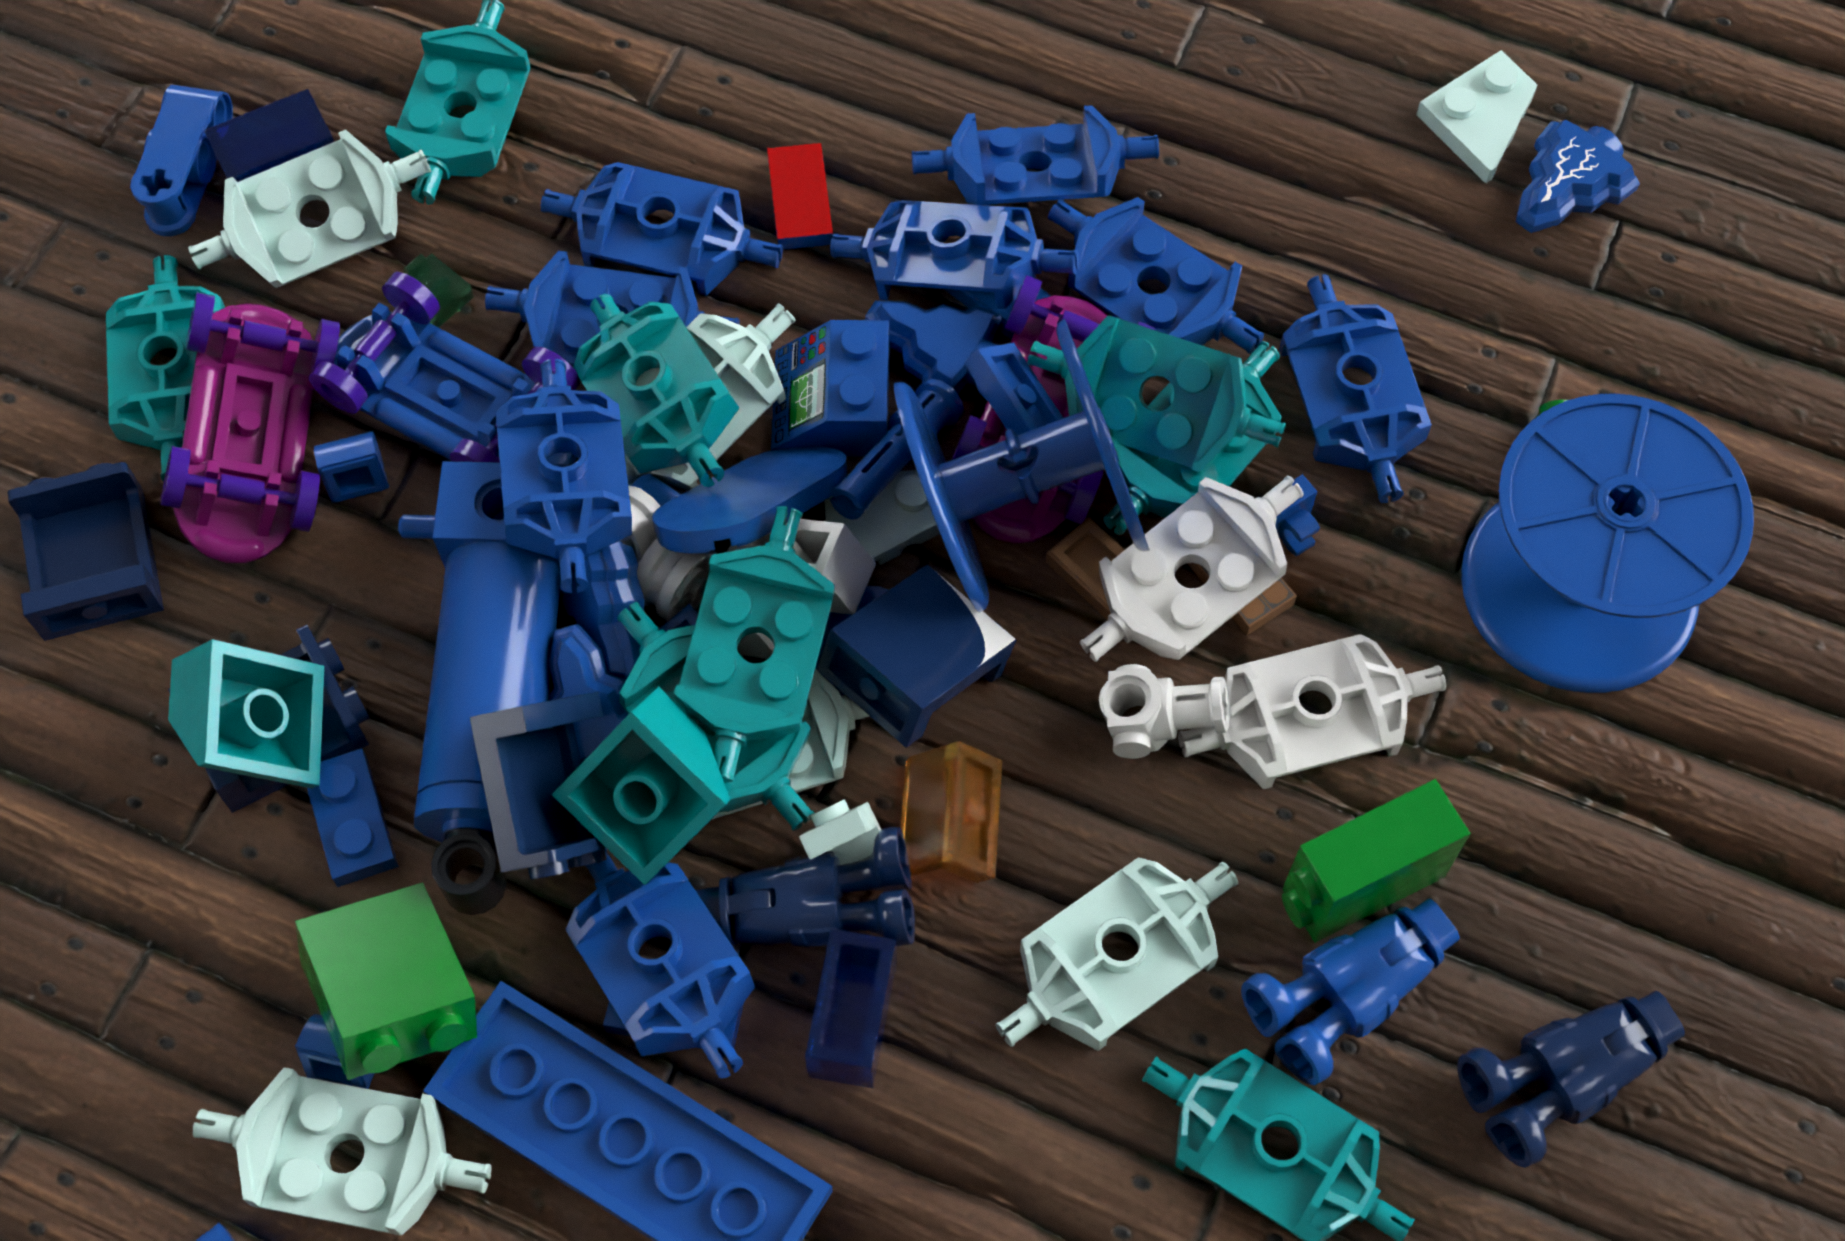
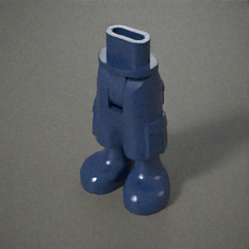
(803, 897)
(1579, 1062)

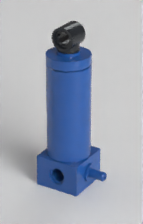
(487, 659)

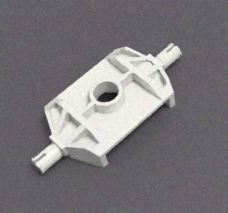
(1214, 528)
(1278, 737)

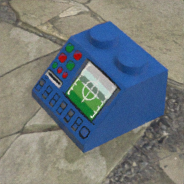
(834, 387)

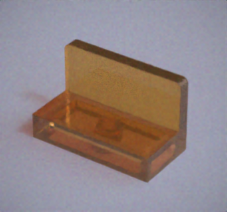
(952, 811)

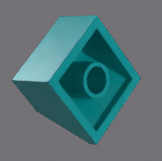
(249, 712)
(647, 786)

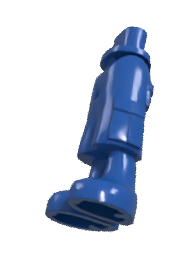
(1360, 978)

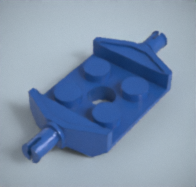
(1073, 157)
(702, 235)
(1125, 248)
(991, 256)
(562, 294)
(1355, 423)
(570, 507)
(667, 1000)

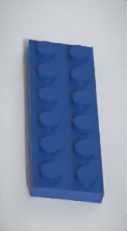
(620, 1132)

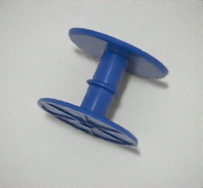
(994, 479)
(1605, 542)

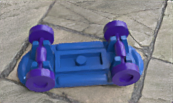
(427, 378)

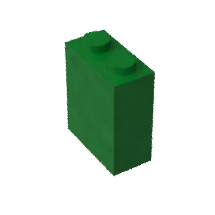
(1373, 861)
(386, 980)

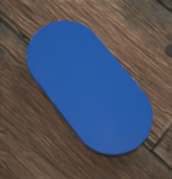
(747, 498)

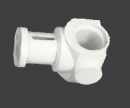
(1164, 710)

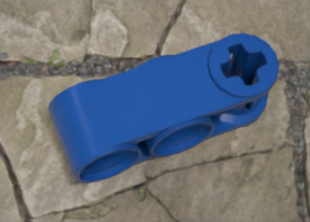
(179, 158)

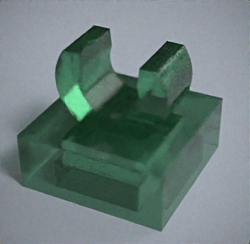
(444, 284)

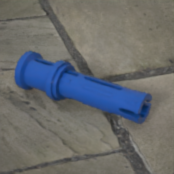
(892, 451)

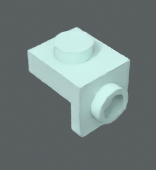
(842, 831)

